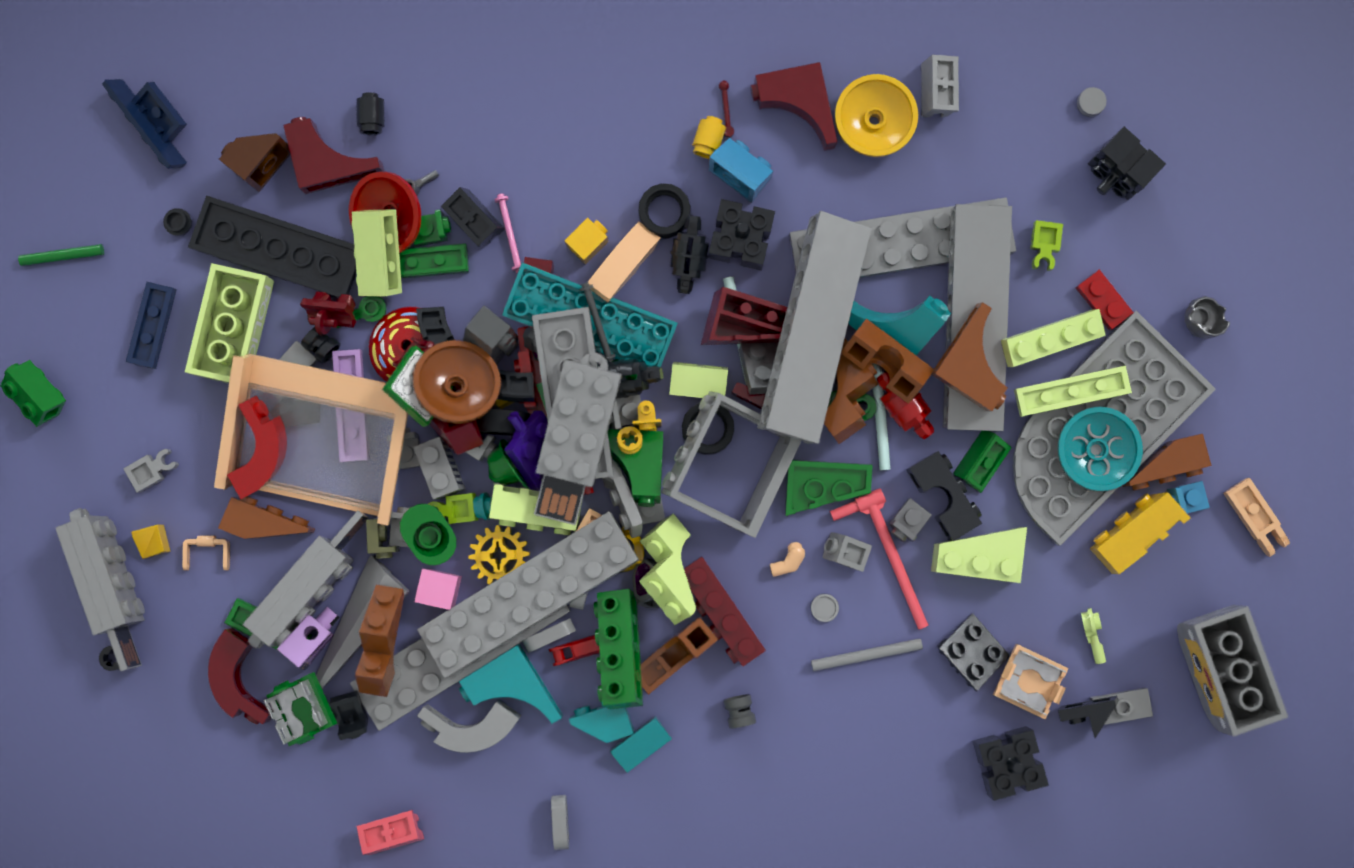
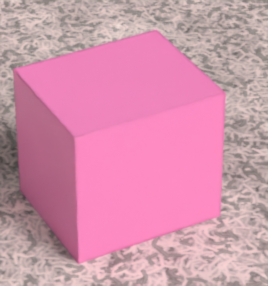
(438, 588)

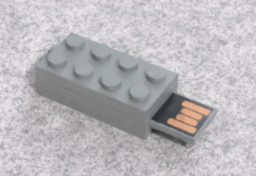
(575, 436)
(103, 581)
(303, 587)

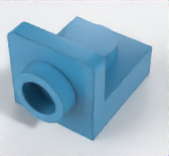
(1190, 497)

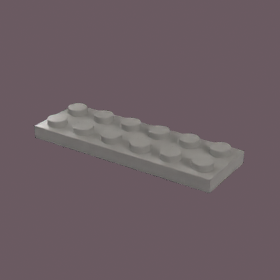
(561, 338)

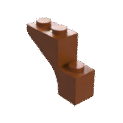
(845, 413)
(378, 640)

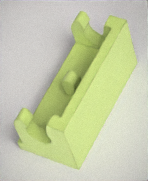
(697, 379)

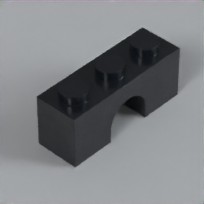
(959, 514)

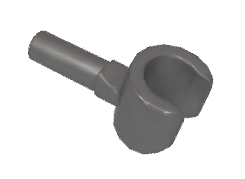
(420, 182)

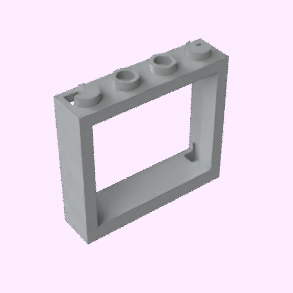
(767, 485)

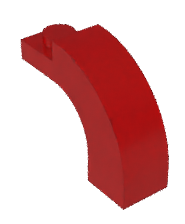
(269, 449)

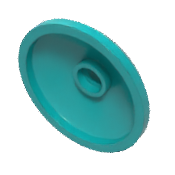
(1120, 469)

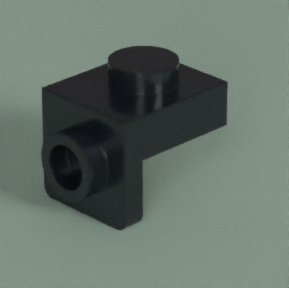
(349, 715)

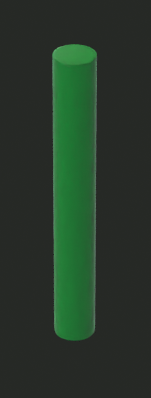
(60, 255)

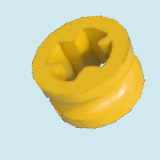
(632, 448)

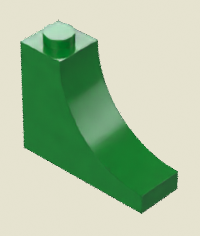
(643, 467)

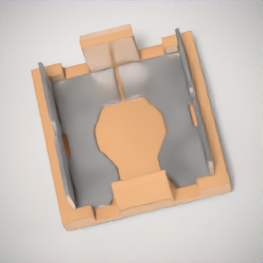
(1031, 681)

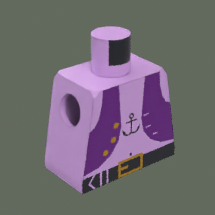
(304, 651)

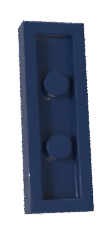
(151, 325)

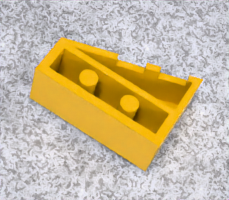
(1137, 531)

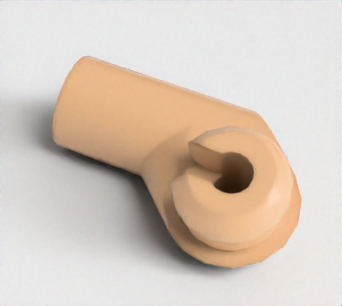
(792, 561)

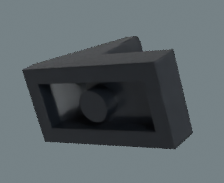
(1097, 711)

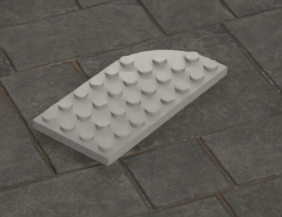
(1162, 398)

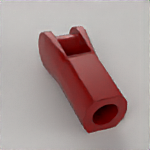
(580, 649)

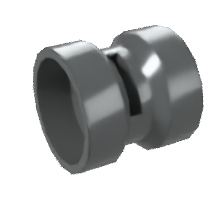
(738, 717)

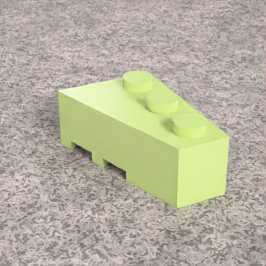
(983, 556)

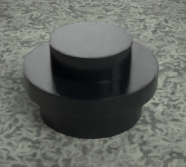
(177, 222)

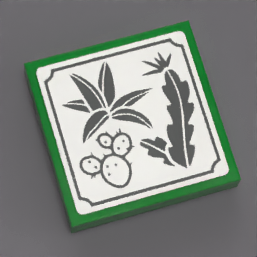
(401, 389)

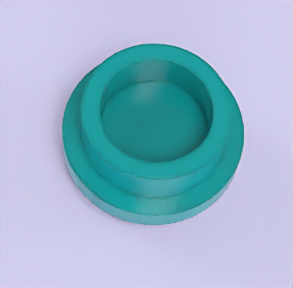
(482, 506)

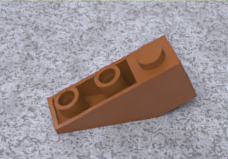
(1173, 458)
(253, 521)

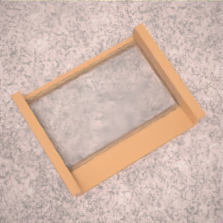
(338, 430)

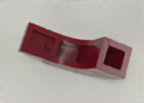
(226, 680)

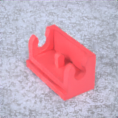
(389, 833)

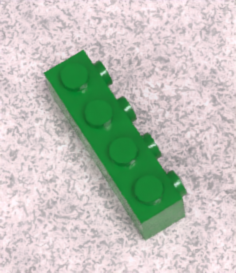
(619, 649)

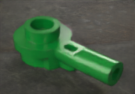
(371, 309)

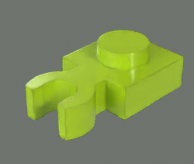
(1046, 239)
(457, 508)

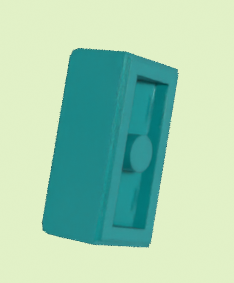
(641, 744)

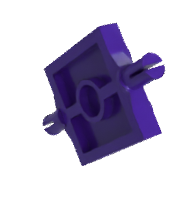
(527, 445)

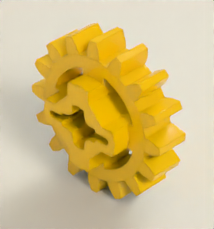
(498, 541)

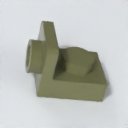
(375, 536)

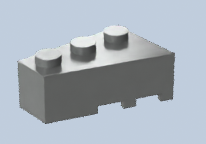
(491, 334)

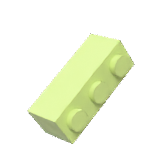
(376, 252)

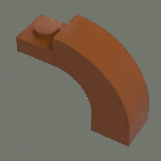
(675, 653)

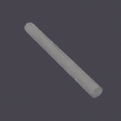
(867, 654)

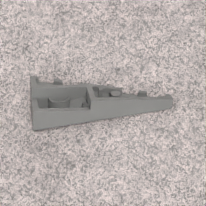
(347, 638)

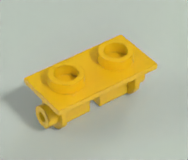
(646, 417)

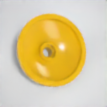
(880, 98)

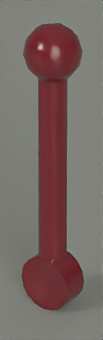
(724, 86)

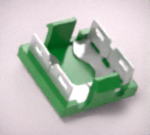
(300, 709)

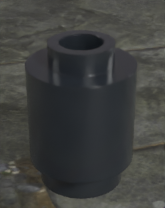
(370, 113)

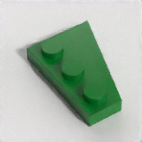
(821, 483)

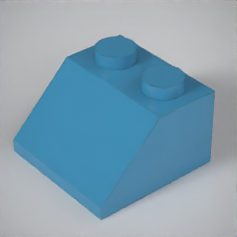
(740, 168)

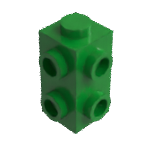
(32, 392)

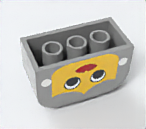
(1231, 670)

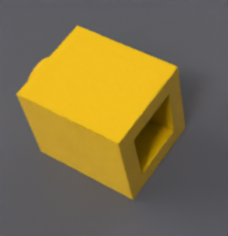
(587, 240)

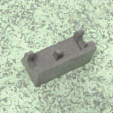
(940, 85)

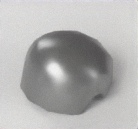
(1206, 318)

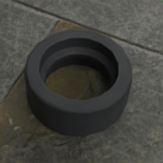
(668, 190)
(497, 422)
(727, 436)

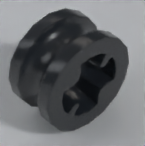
(104, 662)

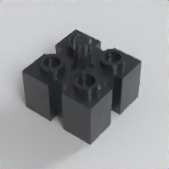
(1125, 165)
(741, 234)
(1010, 763)

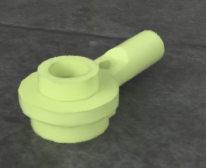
(1091, 624)

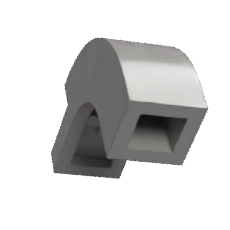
(470, 737)

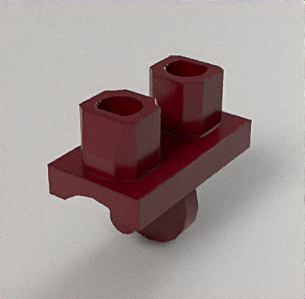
(328, 313)

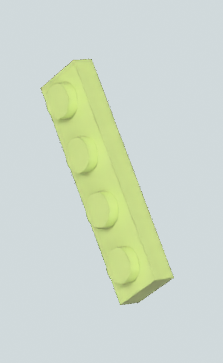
(1053, 338)
(1072, 391)

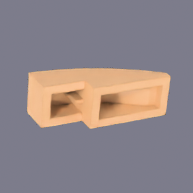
(623, 261)

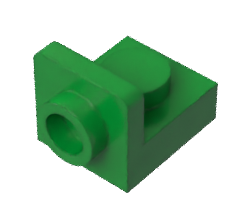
(433, 229)

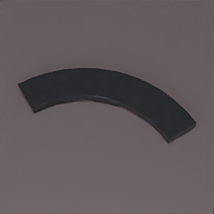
(513, 386)

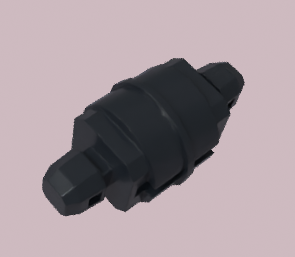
(680, 254)
(644, 374)

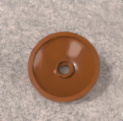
(456, 365)

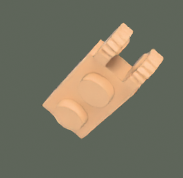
(1256, 515)

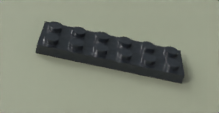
(274, 247)

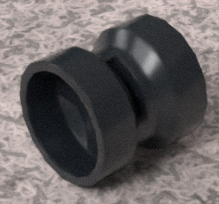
(320, 345)

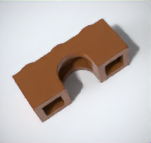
(904, 368)

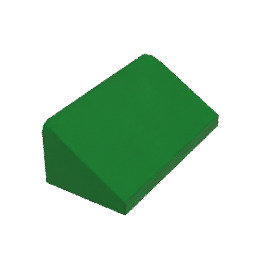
(982, 460)

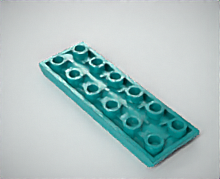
(628, 329)

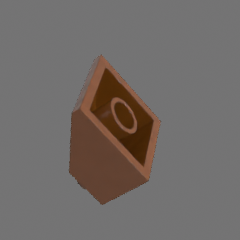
(255, 158)

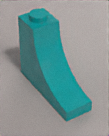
(909, 328)
(511, 677)

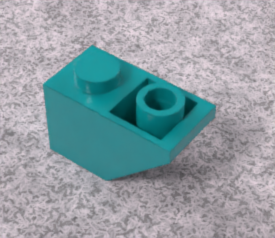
(603, 722)

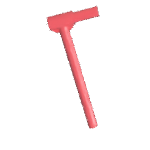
(871, 504)

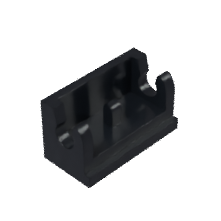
(472, 216)

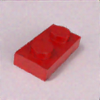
(1103, 296)

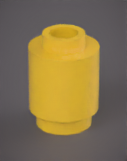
(708, 136)

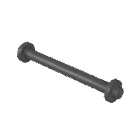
(597, 322)

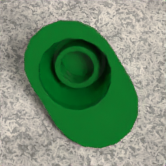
(502, 468)
(428, 534)

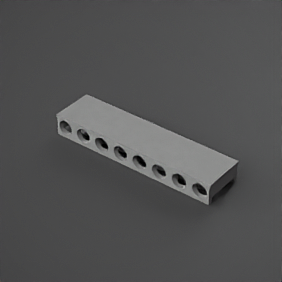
(976, 275)
(816, 328)

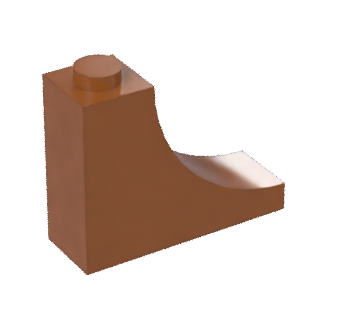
(965, 365)

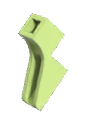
(667, 579)

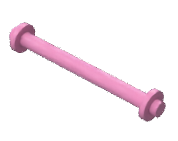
(501, 200)

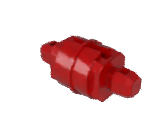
(906, 414)

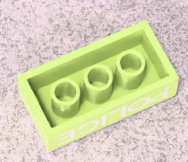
(228, 321)

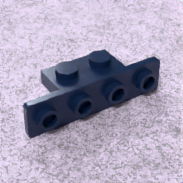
(152, 117)

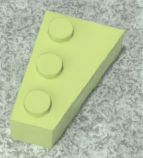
(519, 505)

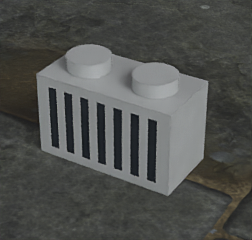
(439, 468)

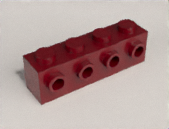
(724, 614)

